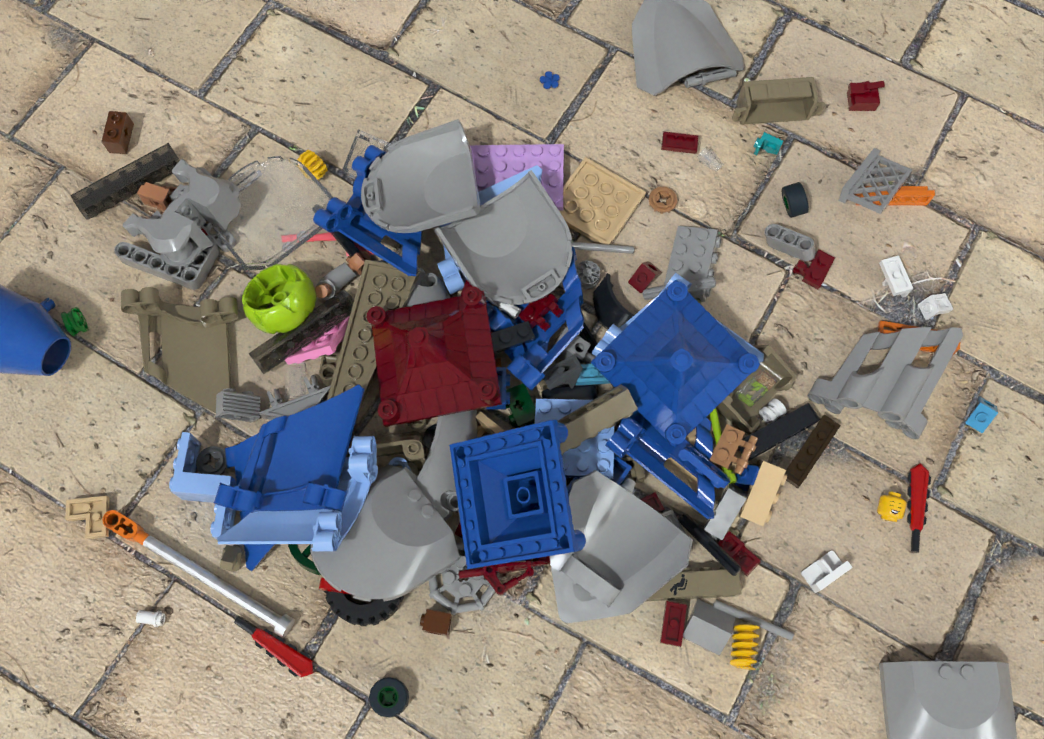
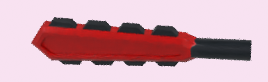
(918, 493)
(287, 655)

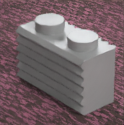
(237, 405)

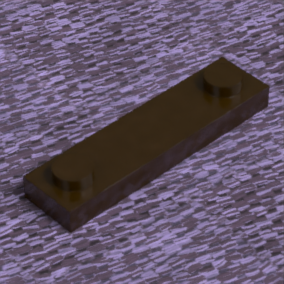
(811, 451)

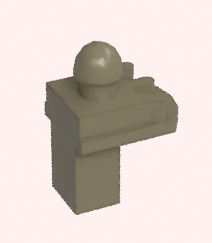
(231, 558)

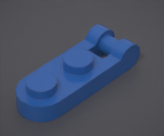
(704, 467)

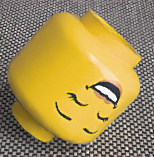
(891, 507)

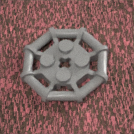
(460, 589)

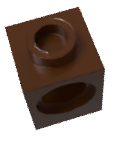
(436, 622)

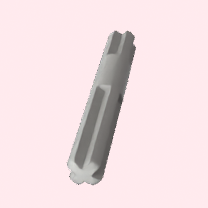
(698, 284)

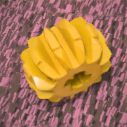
(313, 163)

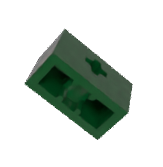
(520, 396)

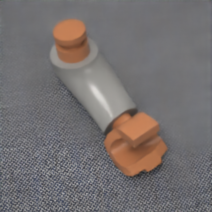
(341, 275)

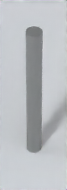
(603, 247)
(753, 620)

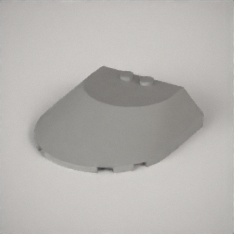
(423, 181)
(513, 246)
(392, 544)
(947, 700)

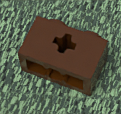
(117, 132)

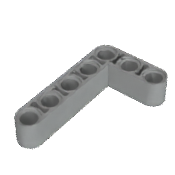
(166, 271)

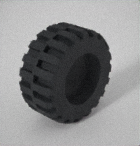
(361, 614)

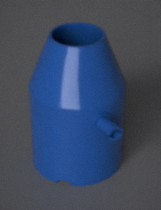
(29, 336)

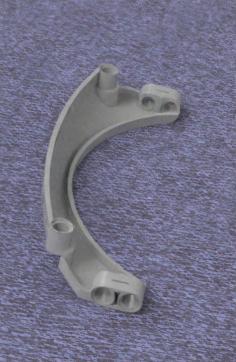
(437, 474)

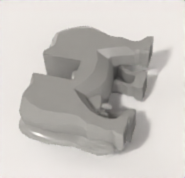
(177, 231)

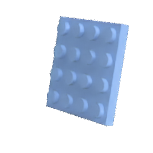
(591, 453)

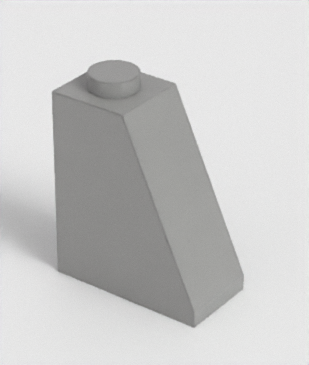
(725, 511)

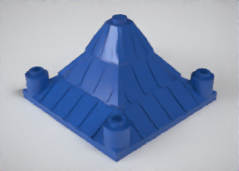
(676, 363)
(514, 496)

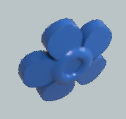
(549, 80)

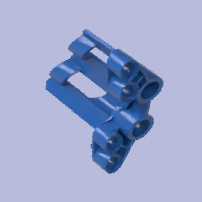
(532, 358)

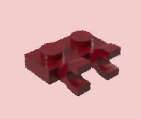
(817, 270)
(537, 310)

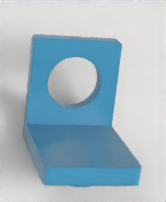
(982, 415)

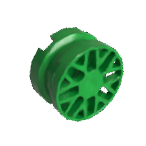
(74, 321)

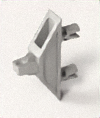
(296, 405)

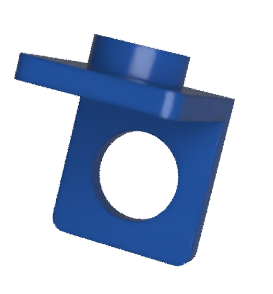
(747, 477)

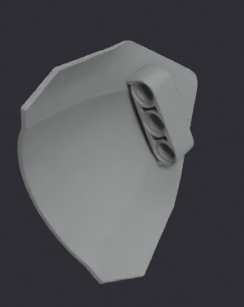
(677, 40)
(625, 555)

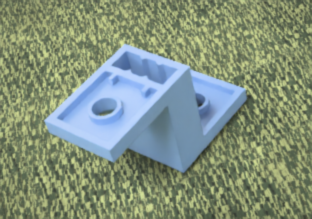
(200, 487)

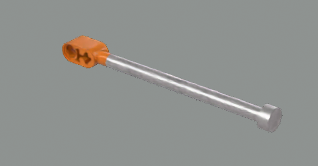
(281, 623)

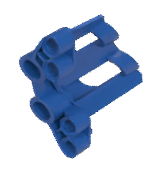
(355, 223)
(651, 450)

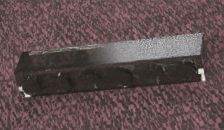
(125, 181)
(316, 324)

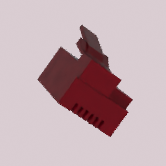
(864, 96)

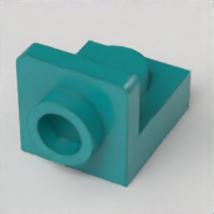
(768, 143)

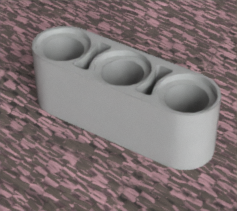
(799, 246)

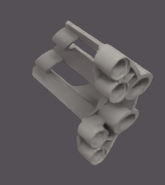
(897, 387)

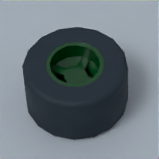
(795, 199)
(388, 697)

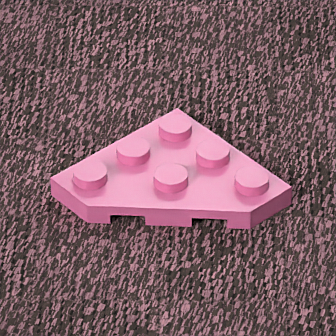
(322, 345)

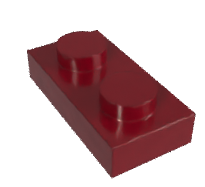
(673, 624)

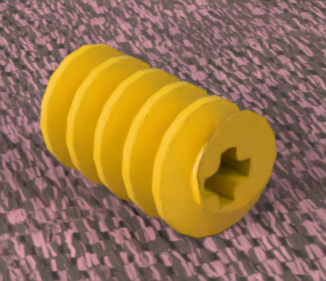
(744, 646)

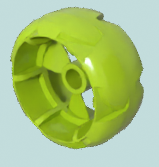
(287, 290)

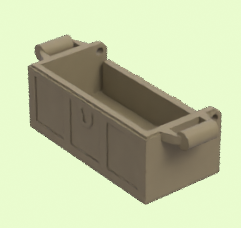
(777, 101)

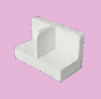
(896, 276)
(825, 571)

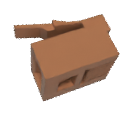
(156, 195)

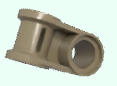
(328, 365)

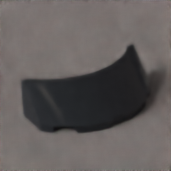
(607, 307)

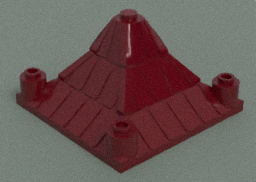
(434, 358)

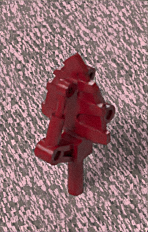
(490, 573)

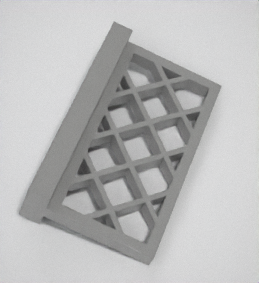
(863, 176)

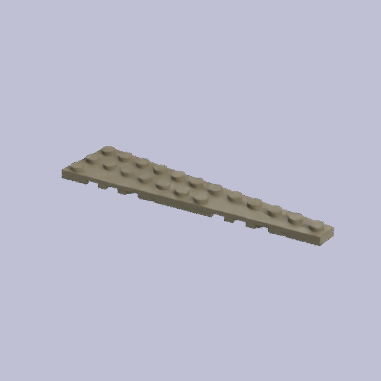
(378, 286)

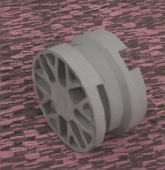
(589, 274)

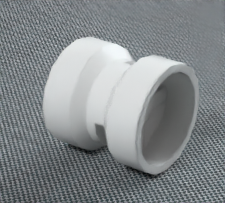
(772, 411)

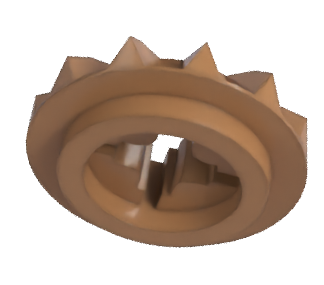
(664, 193)

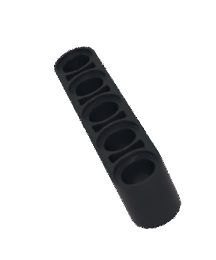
(782, 429)

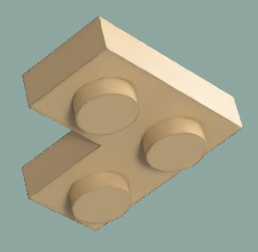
(92, 511)

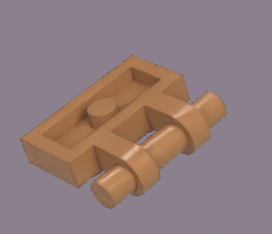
(727, 448)

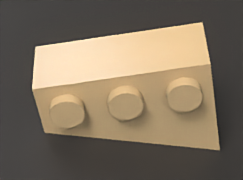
(763, 493)

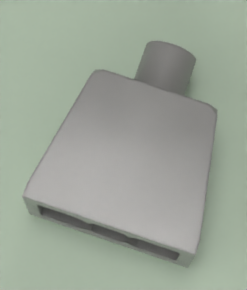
(578, 347)

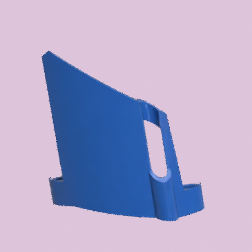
(304, 461)

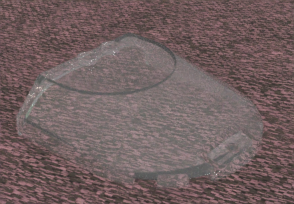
(274, 211)

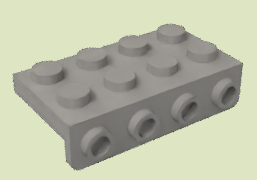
(694, 256)

